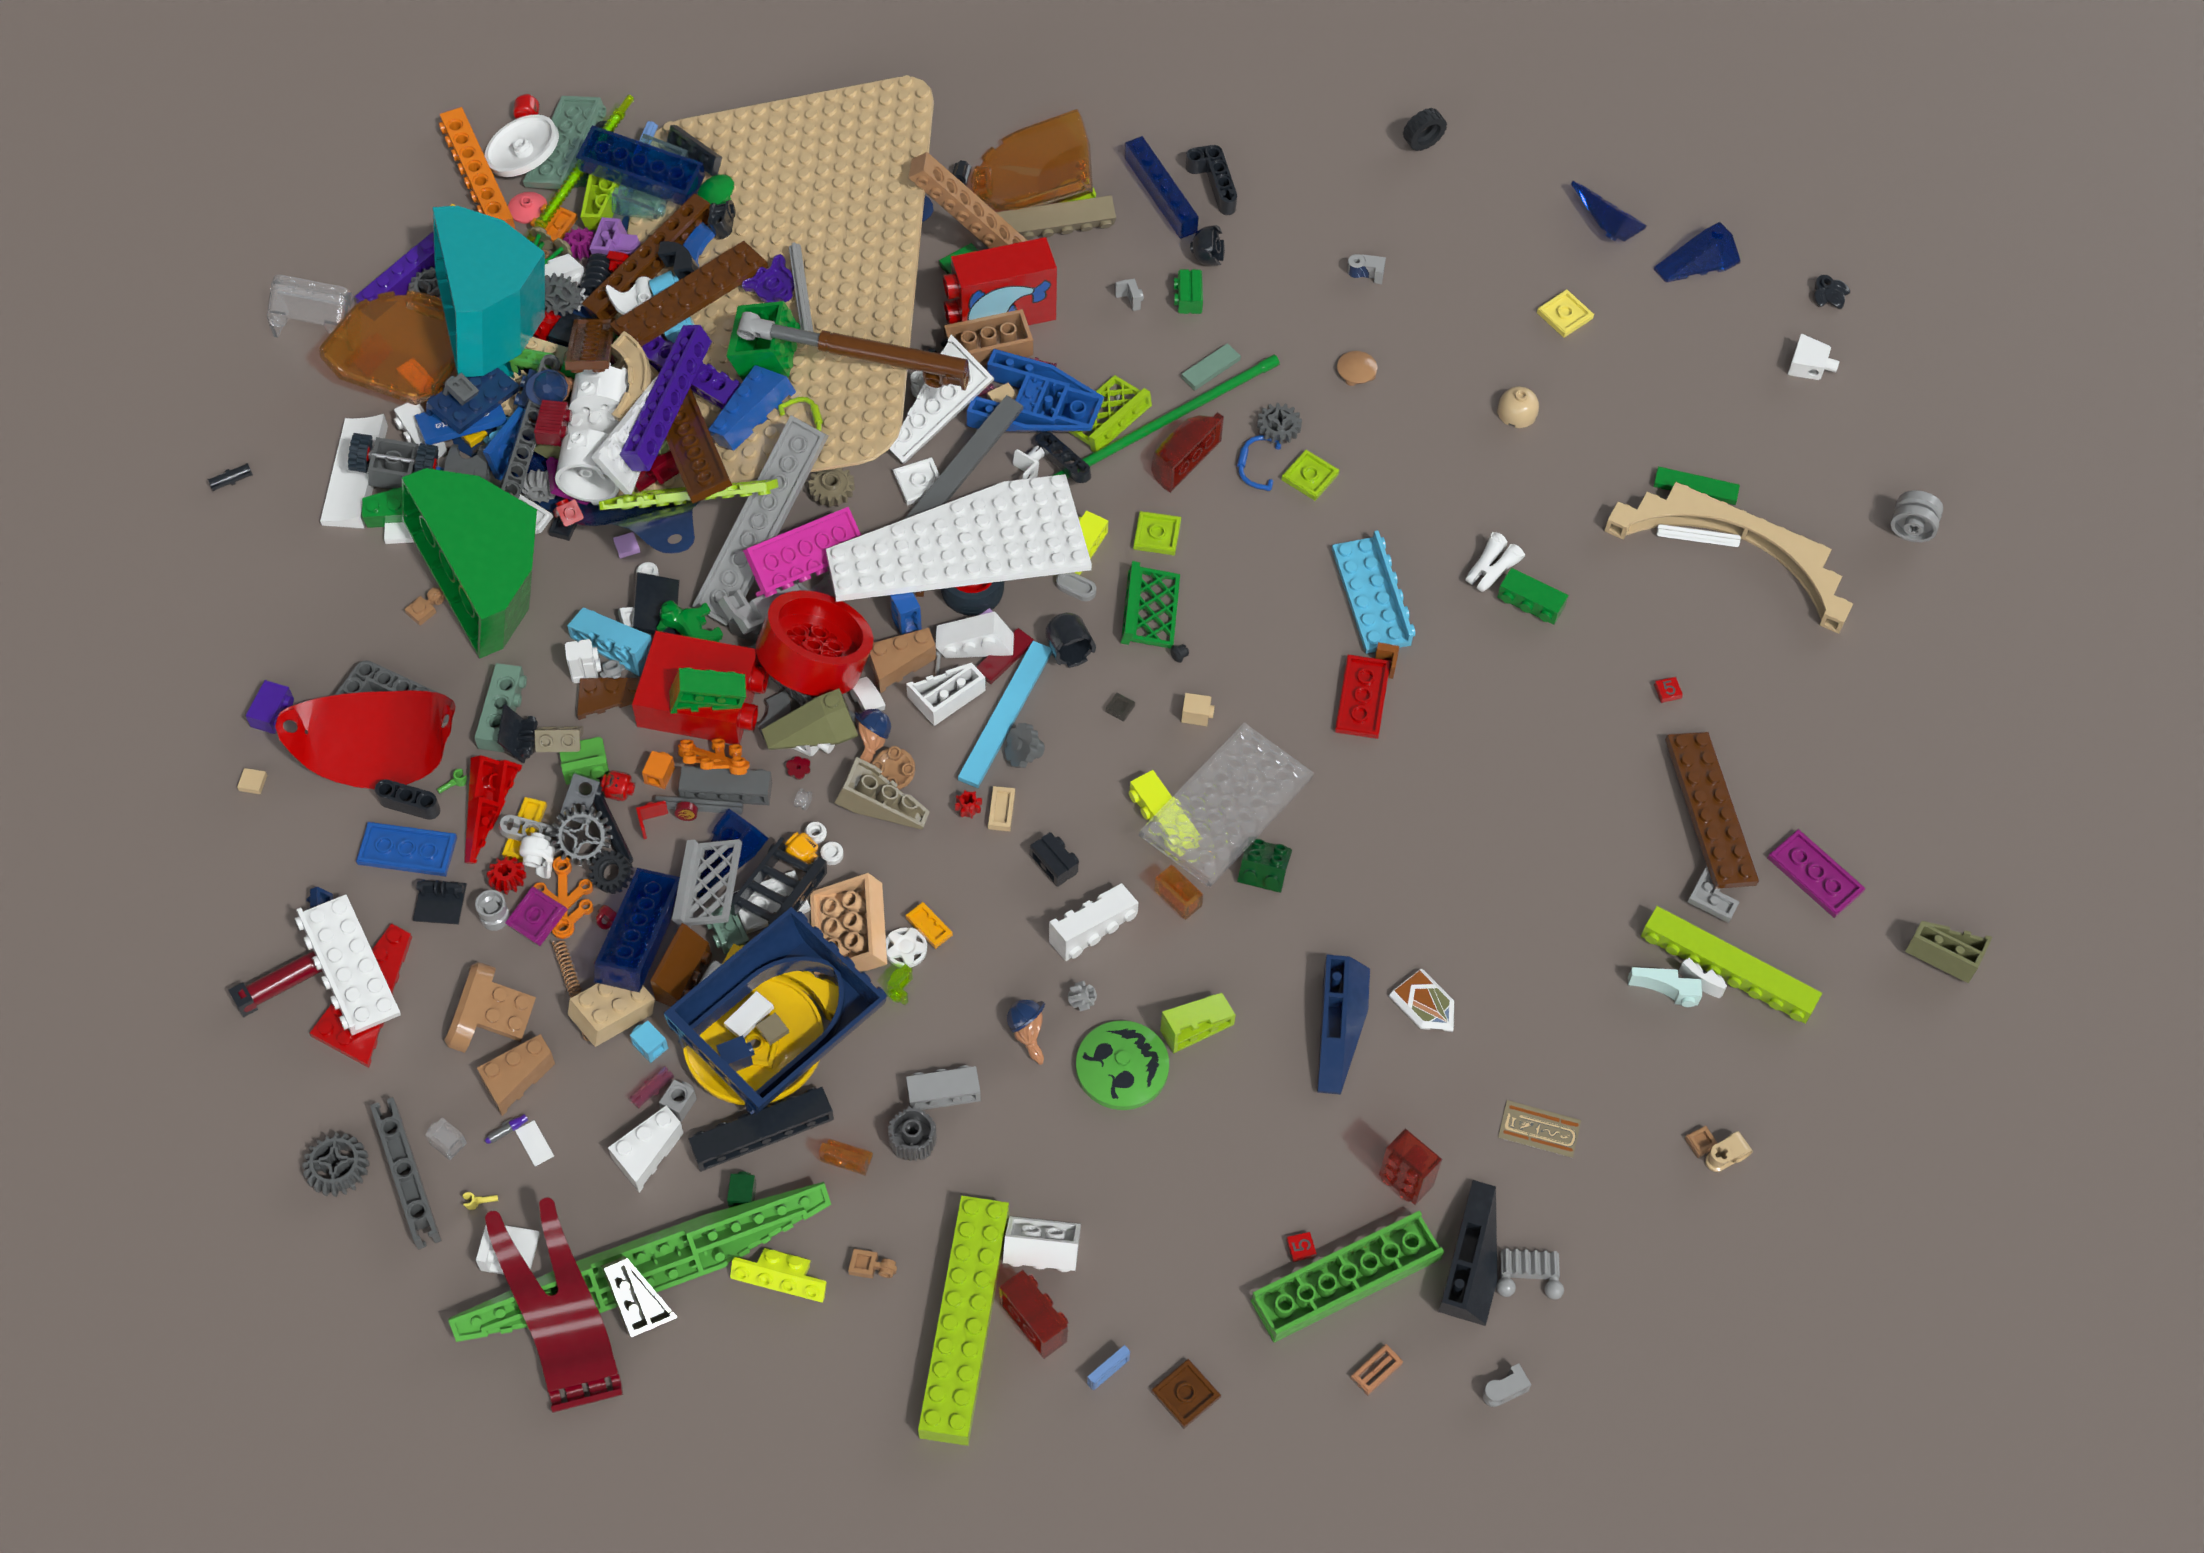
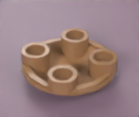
(1357, 367)
(896, 765)

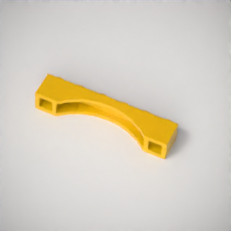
(823, 991)

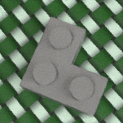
(1712, 900)

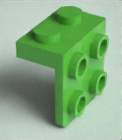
(588, 761)

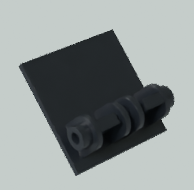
(517, 734)
(439, 901)

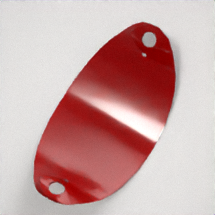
(369, 735)

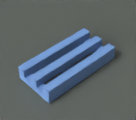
(1108, 1368)

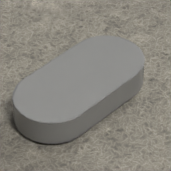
(1076, 586)

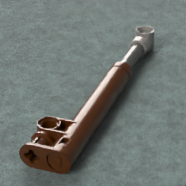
(936, 367)

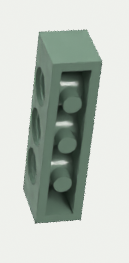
(503, 677)

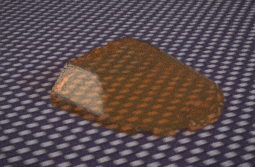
(1037, 165)
(393, 346)

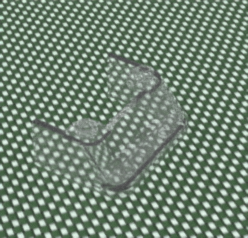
(306, 302)

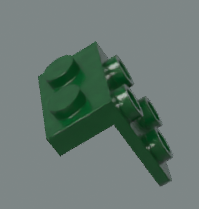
(1265, 865)

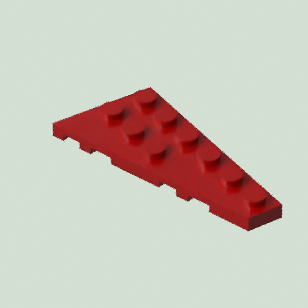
(390, 954)

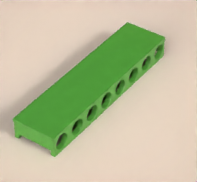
(1346, 1276)

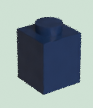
(736, 1053)

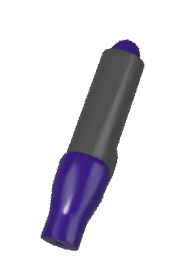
(506, 1127)

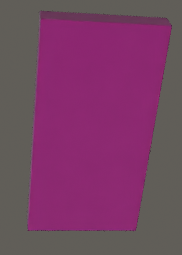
(1816, 873)

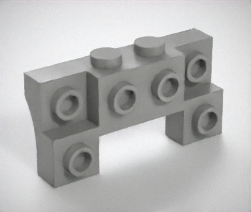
(752, 615)

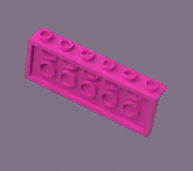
(799, 551)

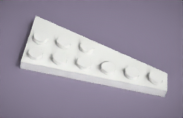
(938, 406)

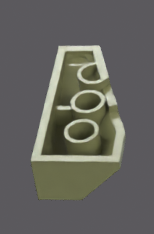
(815, 723)

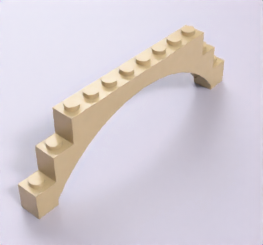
(1696, 509)

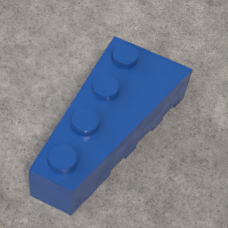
(749, 406)

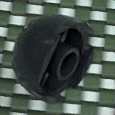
(1208, 246)

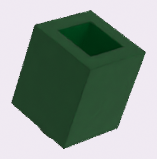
(741, 1189)

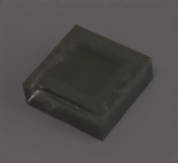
(1120, 707)

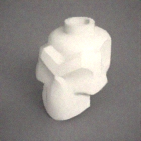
(537, 854)

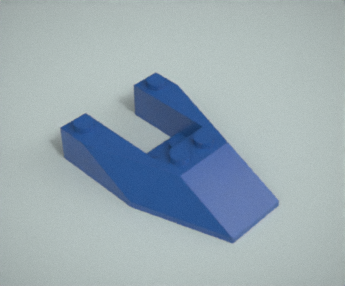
(1049, 396)

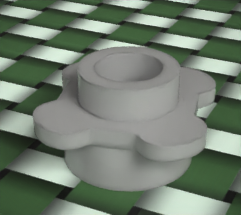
(612, 669)

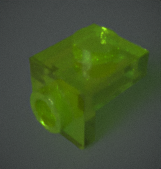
(897, 982)

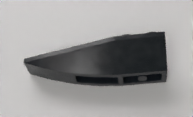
(1474, 1260)

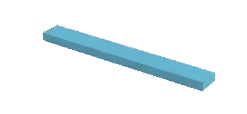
(1005, 714)

